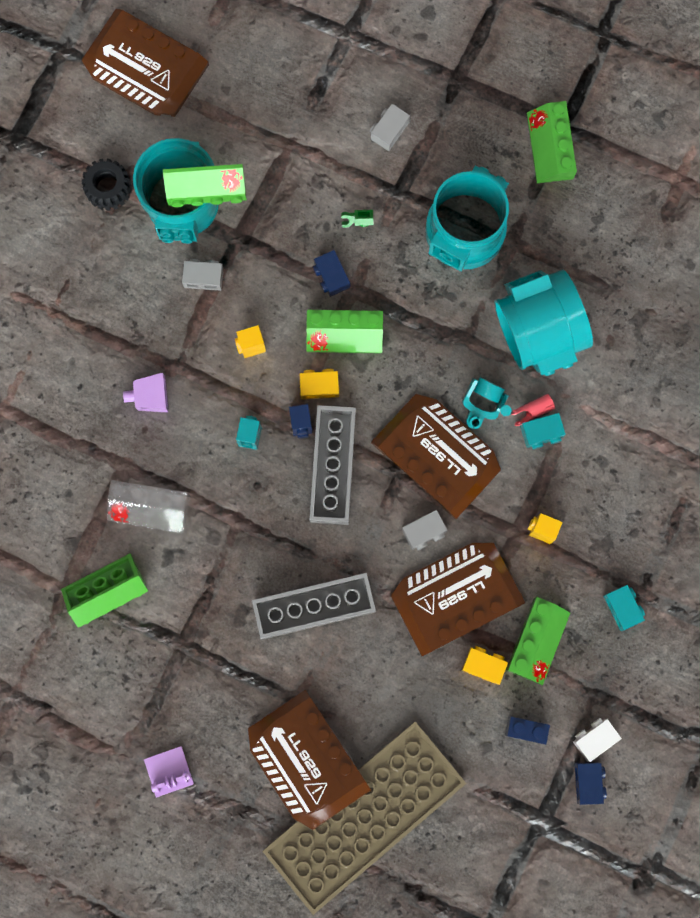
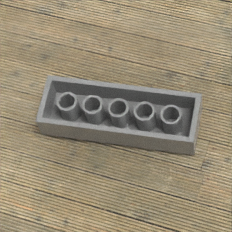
(332, 465)
(313, 606)

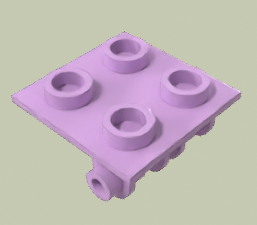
(168, 771)

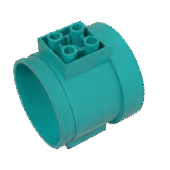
(148, 170)
(462, 253)
(544, 321)

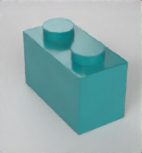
(542, 431)
(249, 432)
(624, 607)

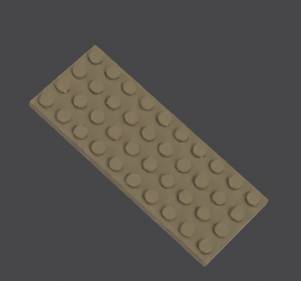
(406, 786)

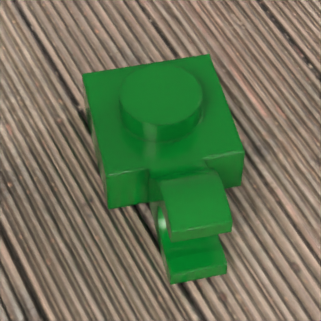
(359, 217)

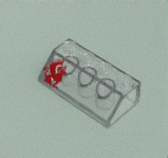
(147, 506)

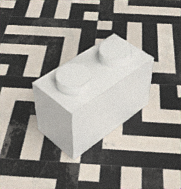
(596, 739)

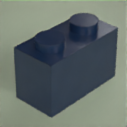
(331, 273)
(300, 421)
(527, 730)
(589, 783)

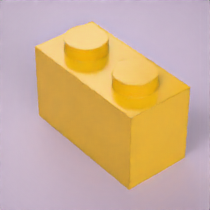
(250, 342)
(319, 384)
(544, 528)
(484, 665)

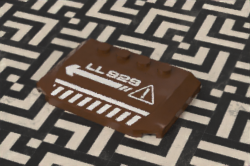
(144, 64)
(438, 453)
(455, 596)
(306, 762)

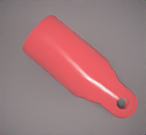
(535, 409)

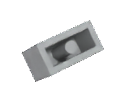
(390, 127)
(202, 275)
(424, 530)

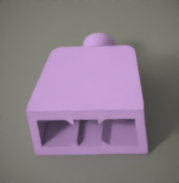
(148, 394)

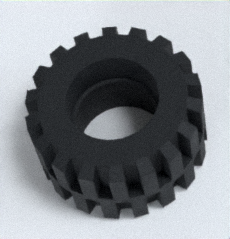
(103, 170)

